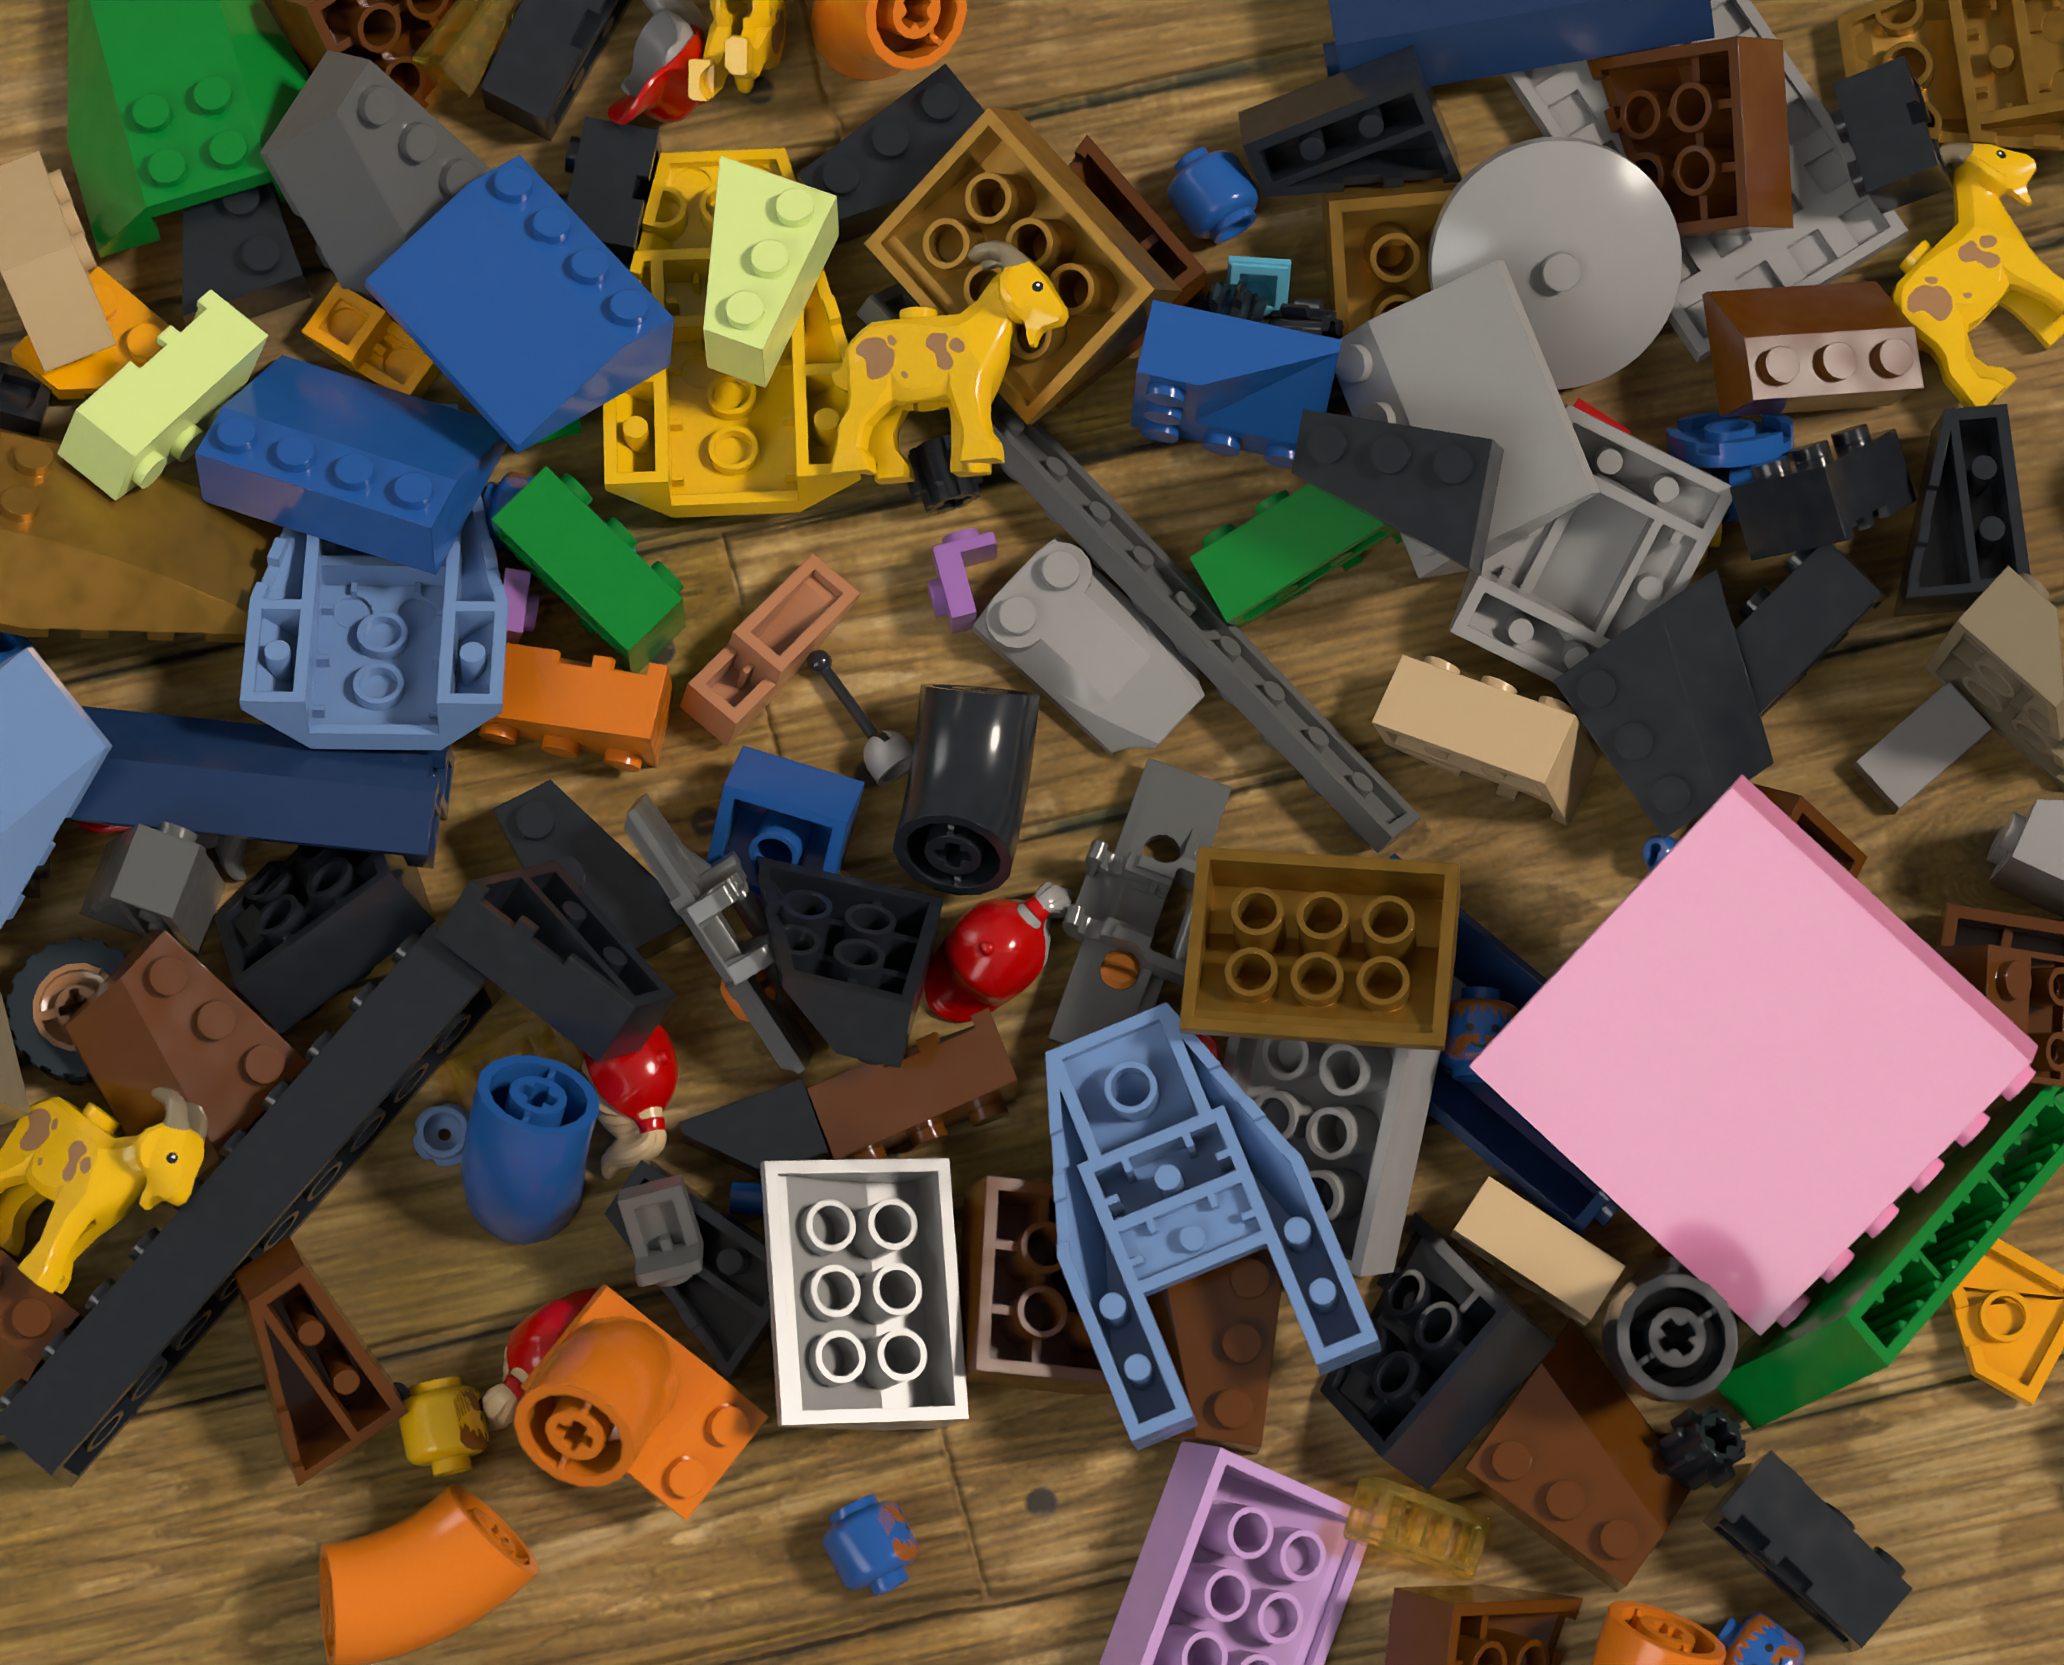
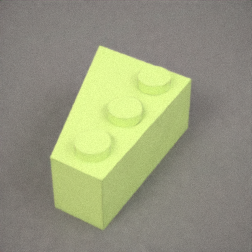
(762, 266)
(167, 406)

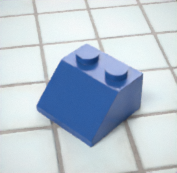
(784, 814)

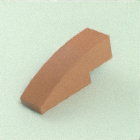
(768, 649)

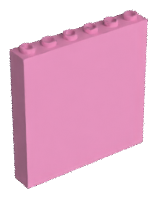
(1756, 1058)

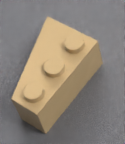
(48, 264)
(1487, 733)

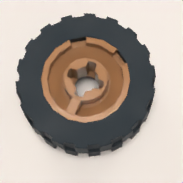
(45, 997)

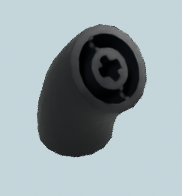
(966, 787)
(1669, 1333)

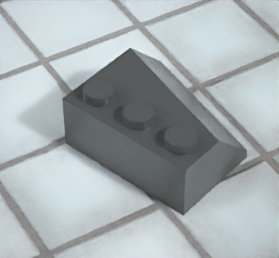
(363, 165)

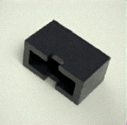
(1887, 127)
(610, 173)

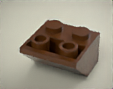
(2027, 991)

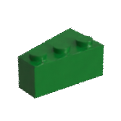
(1283, 551)
(592, 567)

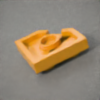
(133, 329)
(2010, 1321)

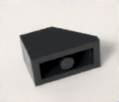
(760, 1129)

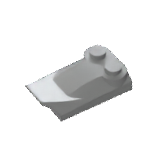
(1090, 650)

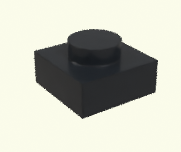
(22, 400)

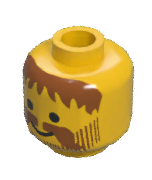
(444, 1426)

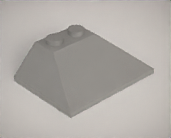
(1599, 563)

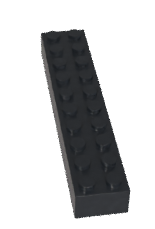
(249, 1204)

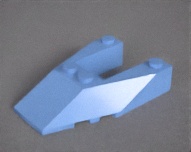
(1166, 1179)

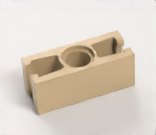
(1536, 1252)

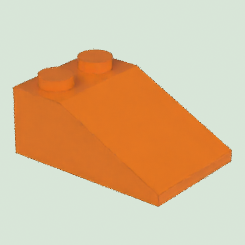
(700, 1432)

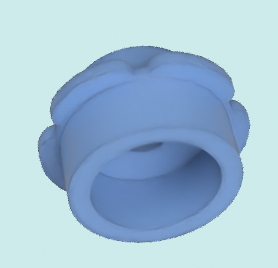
(429, 1125)

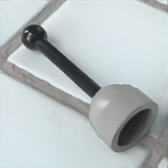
(886, 752)

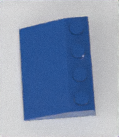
(523, 306)
(349, 462)

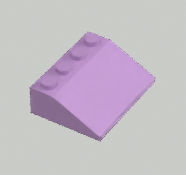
(1236, 1569)

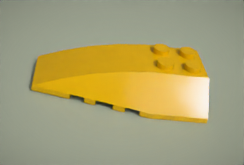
(701, 437)

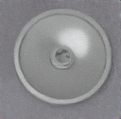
(1582, 245)

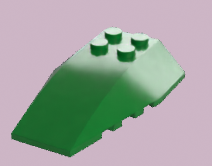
(171, 107)

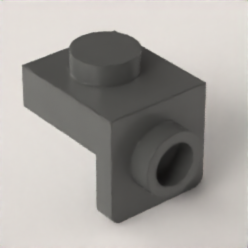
(662, 1231)

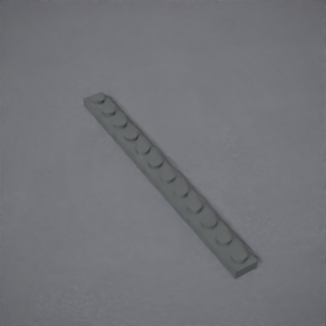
(1188, 617)

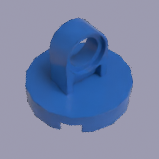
(1730, 445)

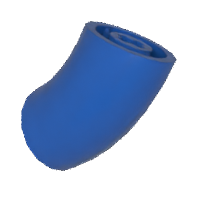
(527, 1147)

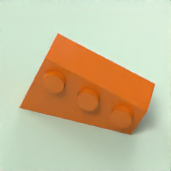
(583, 707)

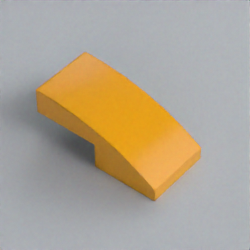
(369, 343)

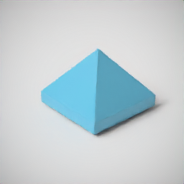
(1262, 275)

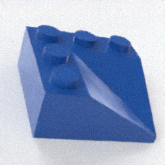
(1229, 382)

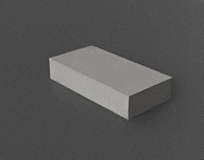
(1922, 747)

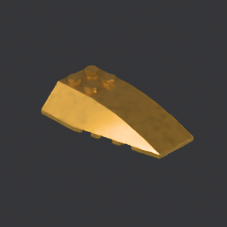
(1981, 64)
(128, 564)

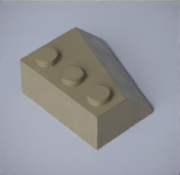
(2011, 667)

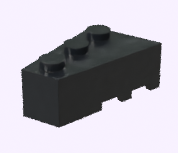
(547, 59)
(893, 152)
(241, 254)
(1407, 477)
(558, 958)

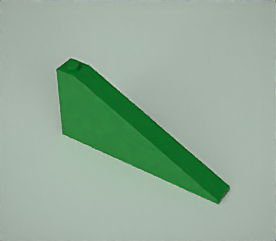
(1907, 1269)

